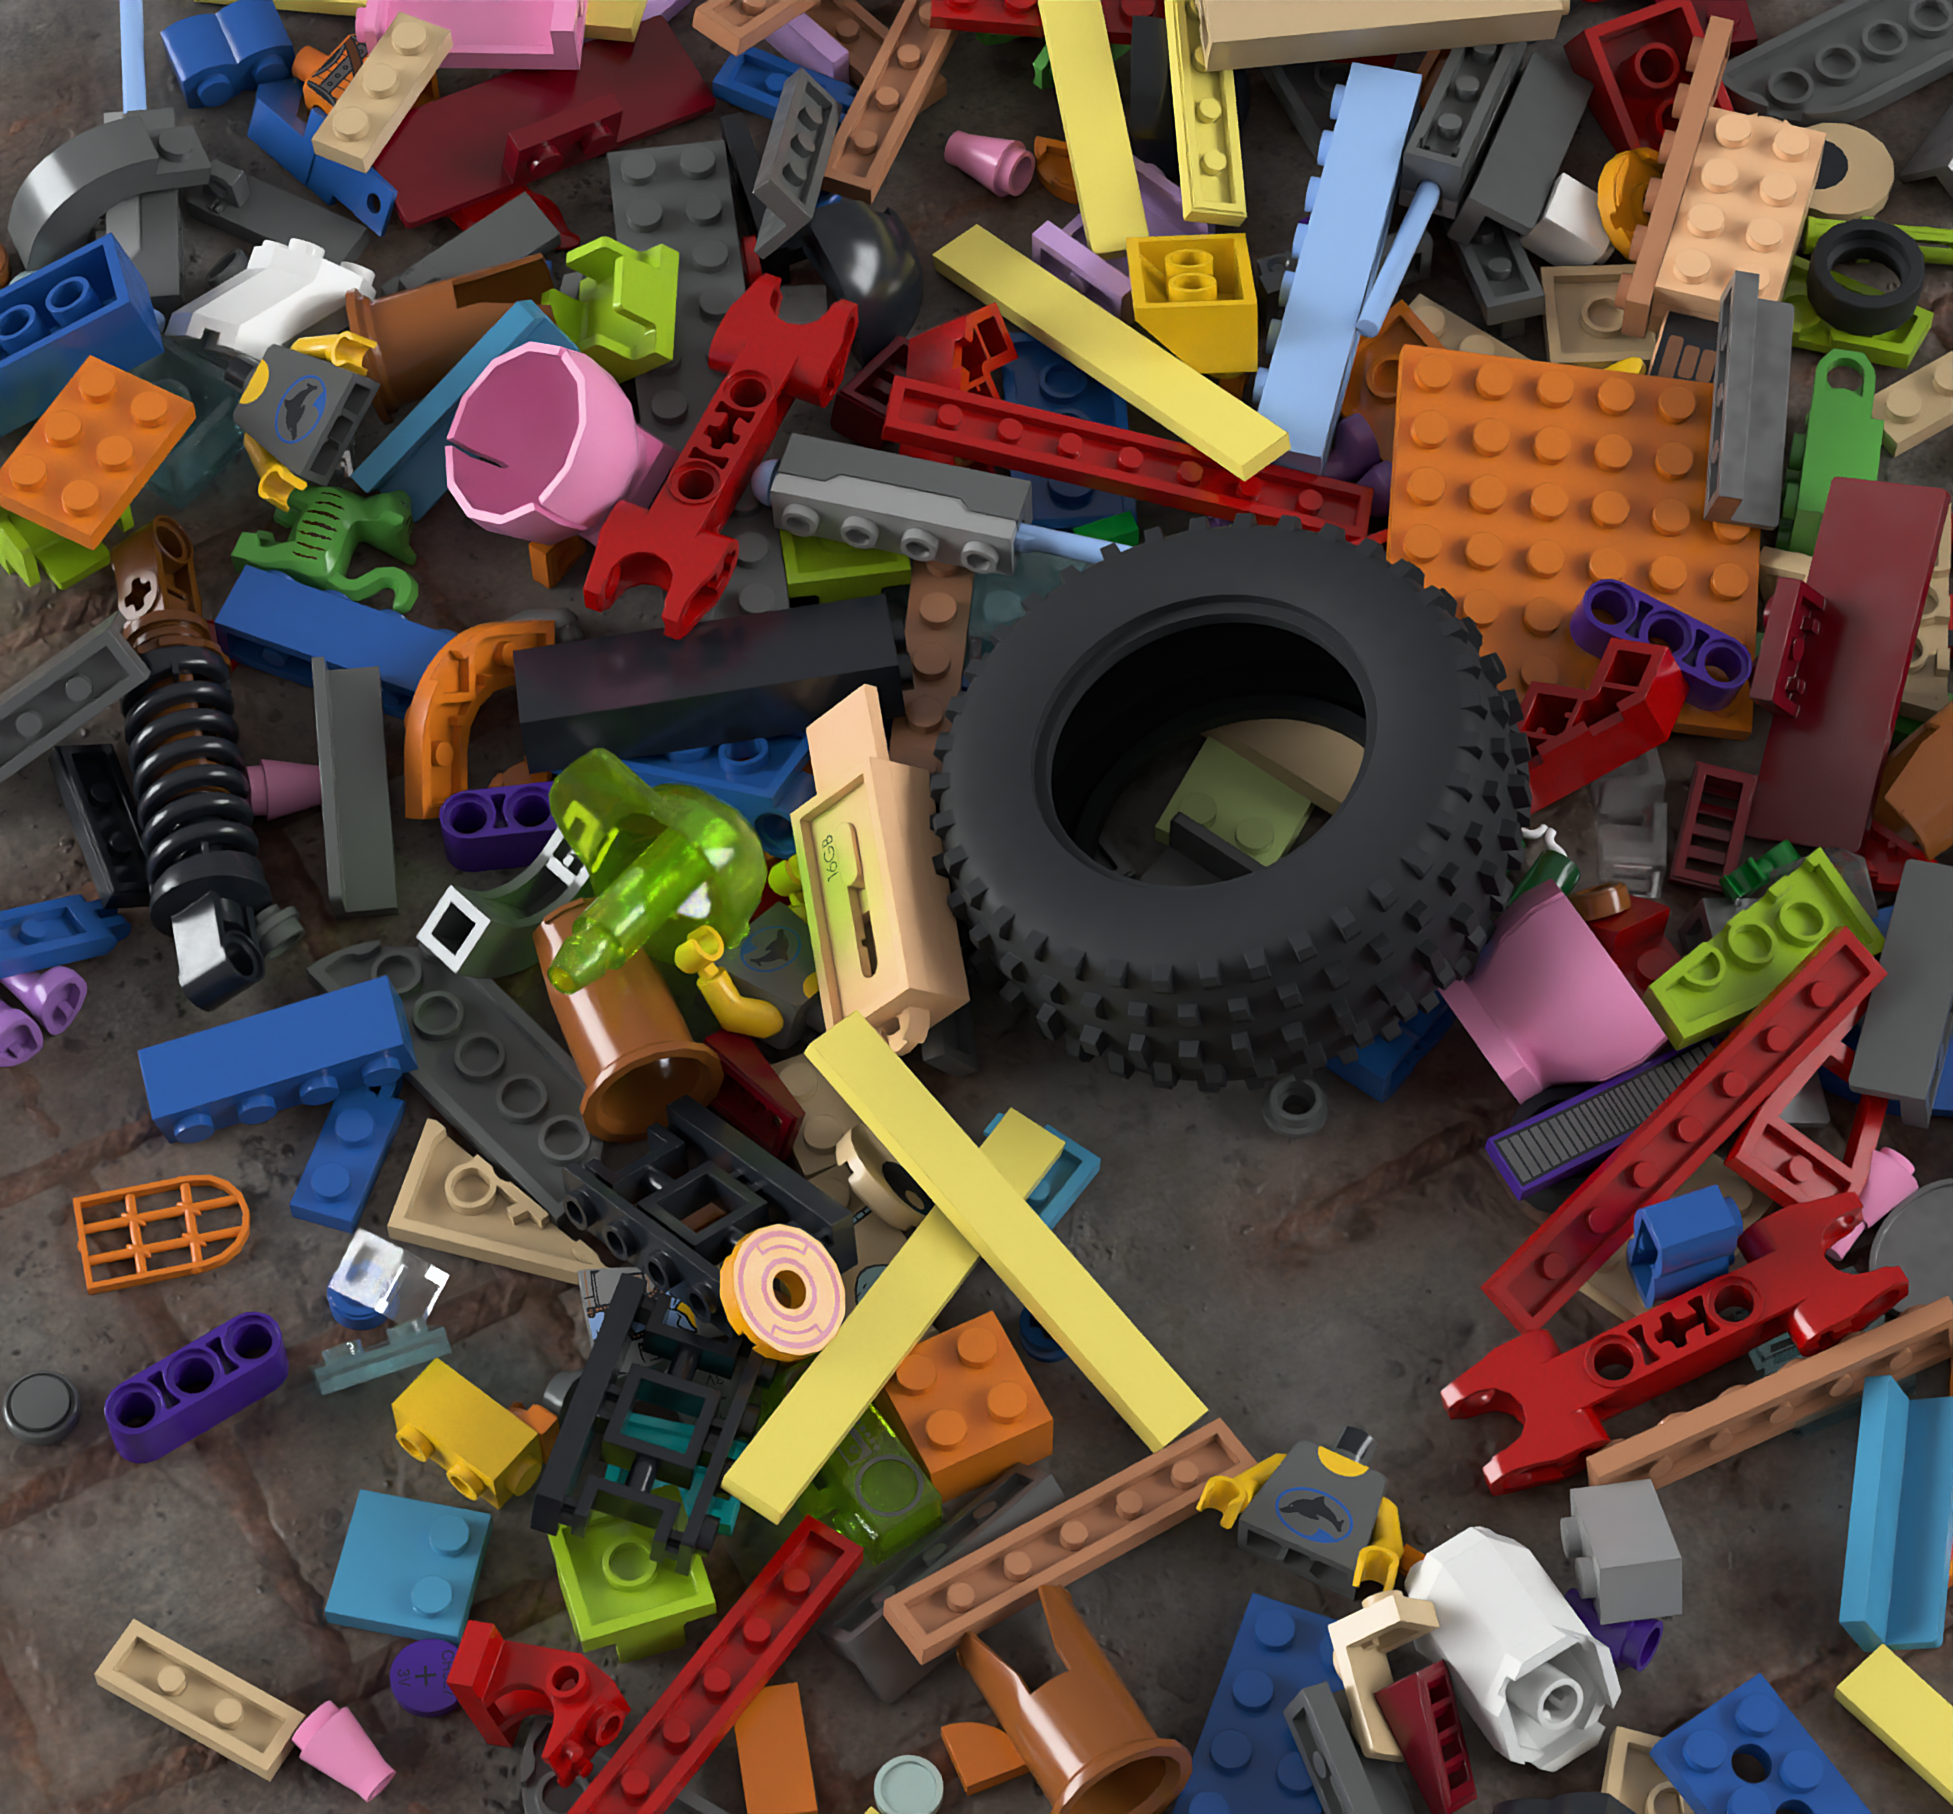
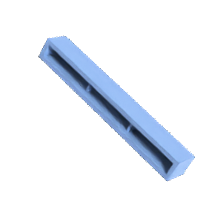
(1336, 260)

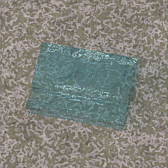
(352, 1364)

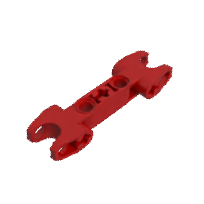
(679, 536)
(1782, 1286)

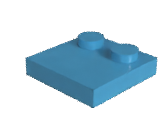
(409, 1568)

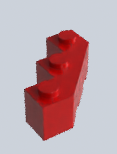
(961, 358)
(1591, 732)

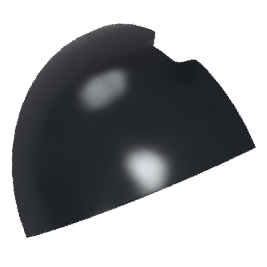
(1152, 99)
(871, 263)

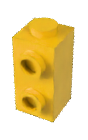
(468, 1435)

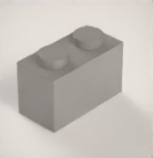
(1623, 1552)

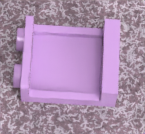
(1108, 281)

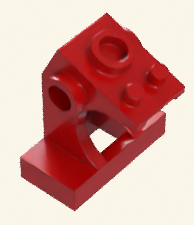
(511, 1680)

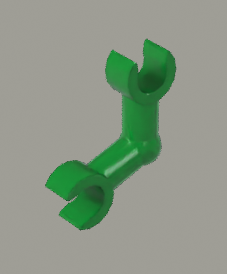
(1755, 874)

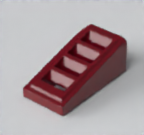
(863, 401)
(1723, 784)
(746, 1084)
(1430, 1736)

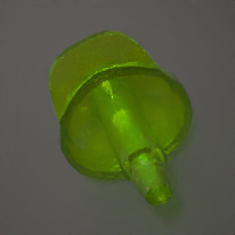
(676, 867)

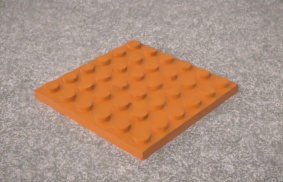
(1552, 476)

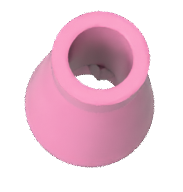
(994, 162)
(282, 788)
(342, 1750)

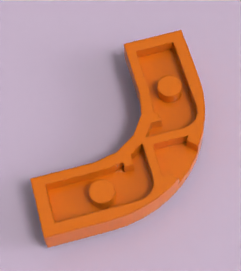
(448, 701)

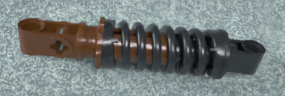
(189, 771)

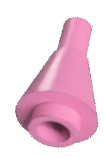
(1887, 1185)

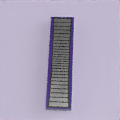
(1590, 1124)

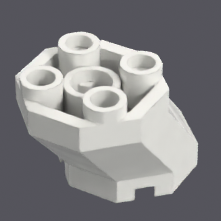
(274, 301)
(1514, 1649)

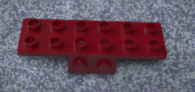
(539, 122)
(1841, 661)

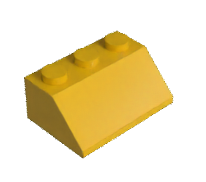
(1197, 299)

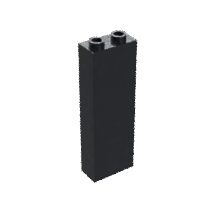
(712, 686)

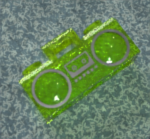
(869, 1478)

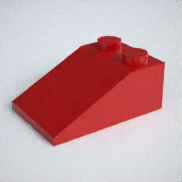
(1637, 71)

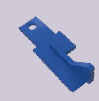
(289, 143)

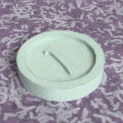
(908, 1786)

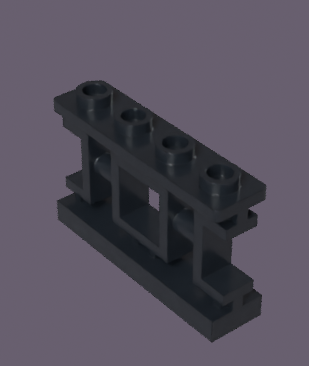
(725, 1171)
(606, 1409)

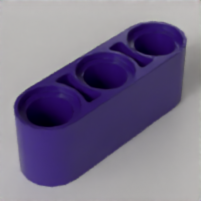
(1691, 640)
(501, 821)
(209, 1359)

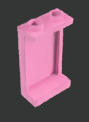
(490, 31)

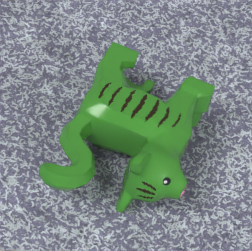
(324, 535)

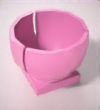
(561, 445)
(1552, 1001)

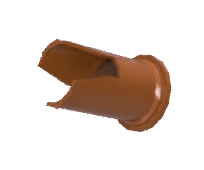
(434, 325)
(1918, 786)
(626, 1040)
(1082, 1727)

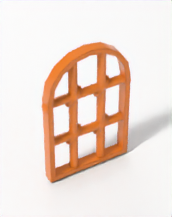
(135, 1221)

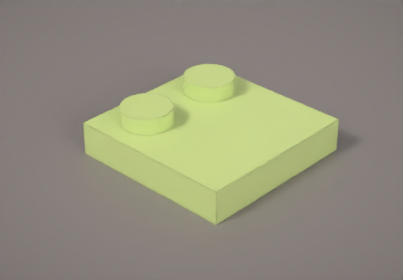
(1238, 804)

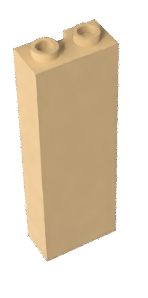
(1303, 31)

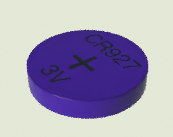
(421, 1676)

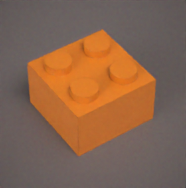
(966, 1407)

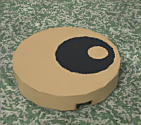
(1852, 174)
(882, 1180)

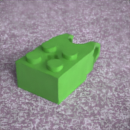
(1835, 442)

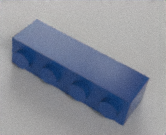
(283, 624)
(277, 1060)

